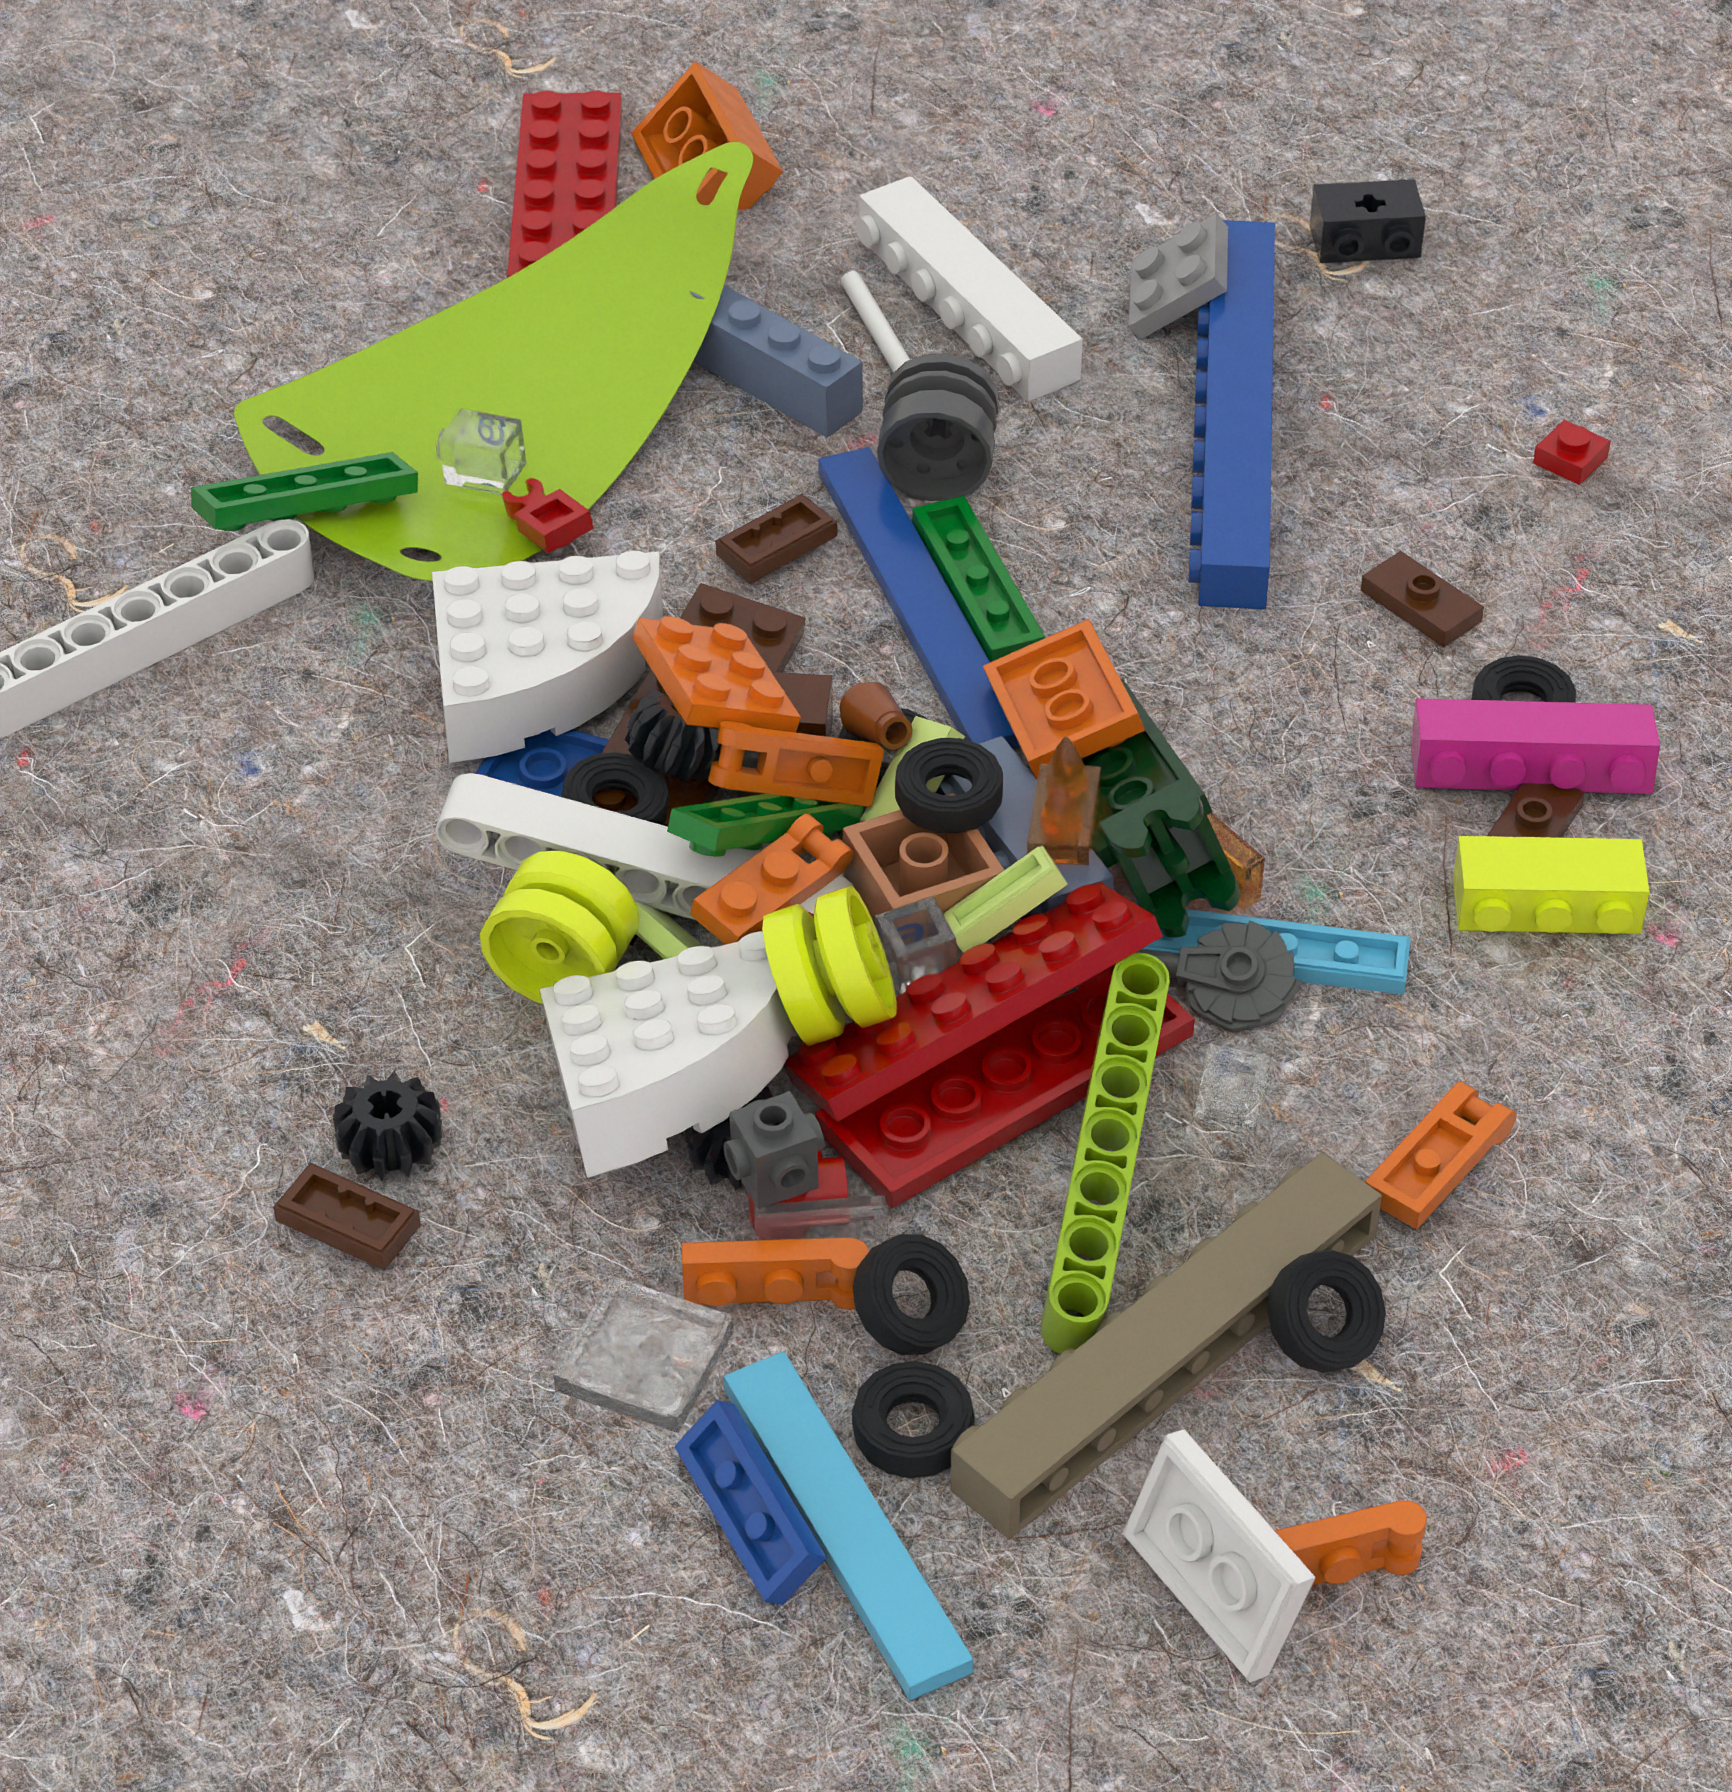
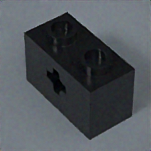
(1367, 221)

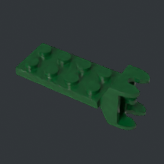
(1159, 829)

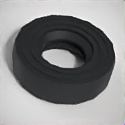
(1523, 675)
(622, 773)
(947, 812)
(1362, 1304)
(879, 1309)
(904, 1384)

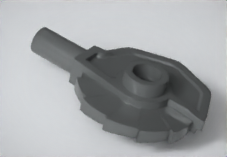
(1235, 975)

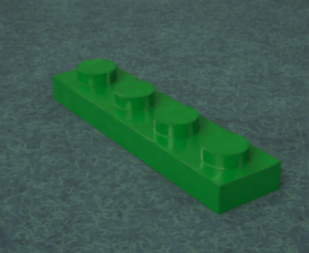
(304, 490)
(976, 577)
(753, 821)

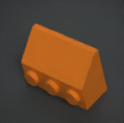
(697, 117)

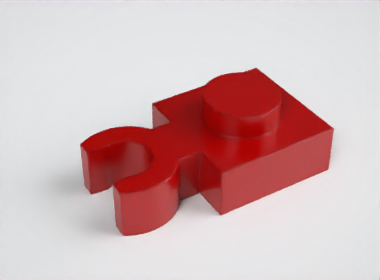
(550, 519)

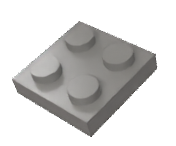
(1178, 275)

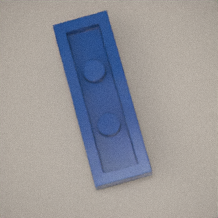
(750, 1502)

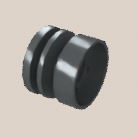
(938, 427)

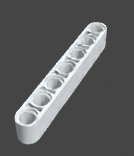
(152, 622)
(512, 822)

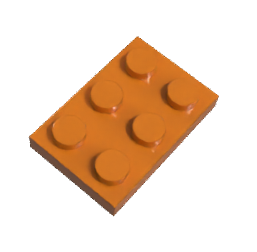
(714, 674)
(1063, 691)

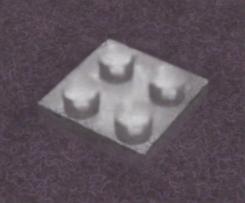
(644, 1354)

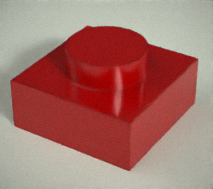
(1571, 452)

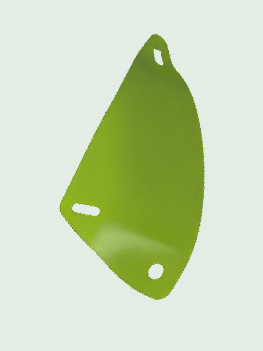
(570, 345)

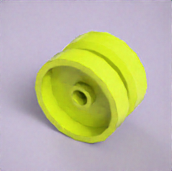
(558, 922)
(829, 965)

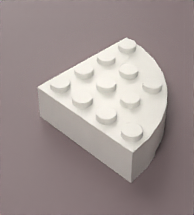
(538, 645)
(665, 1047)

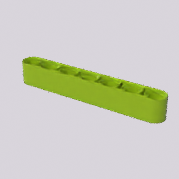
(1102, 1173)

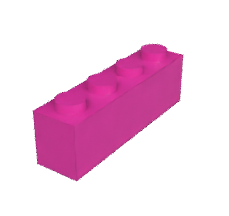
(1536, 743)

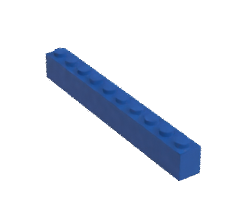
(1235, 427)

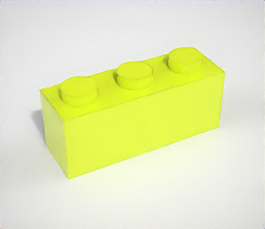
(1550, 884)

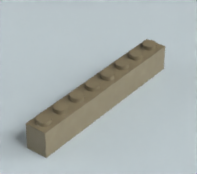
(1155, 1348)

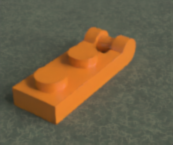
(797, 765)
(771, 881)
(1439, 1153)
(772, 1271)
(1360, 1542)

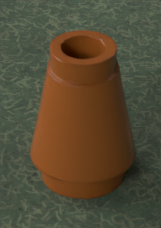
(874, 715)

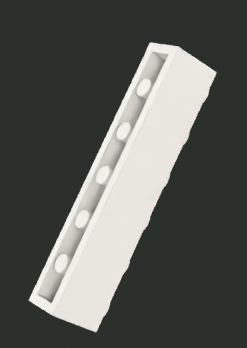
(970, 289)

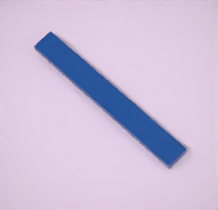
(916, 593)

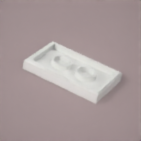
(1218, 1555)

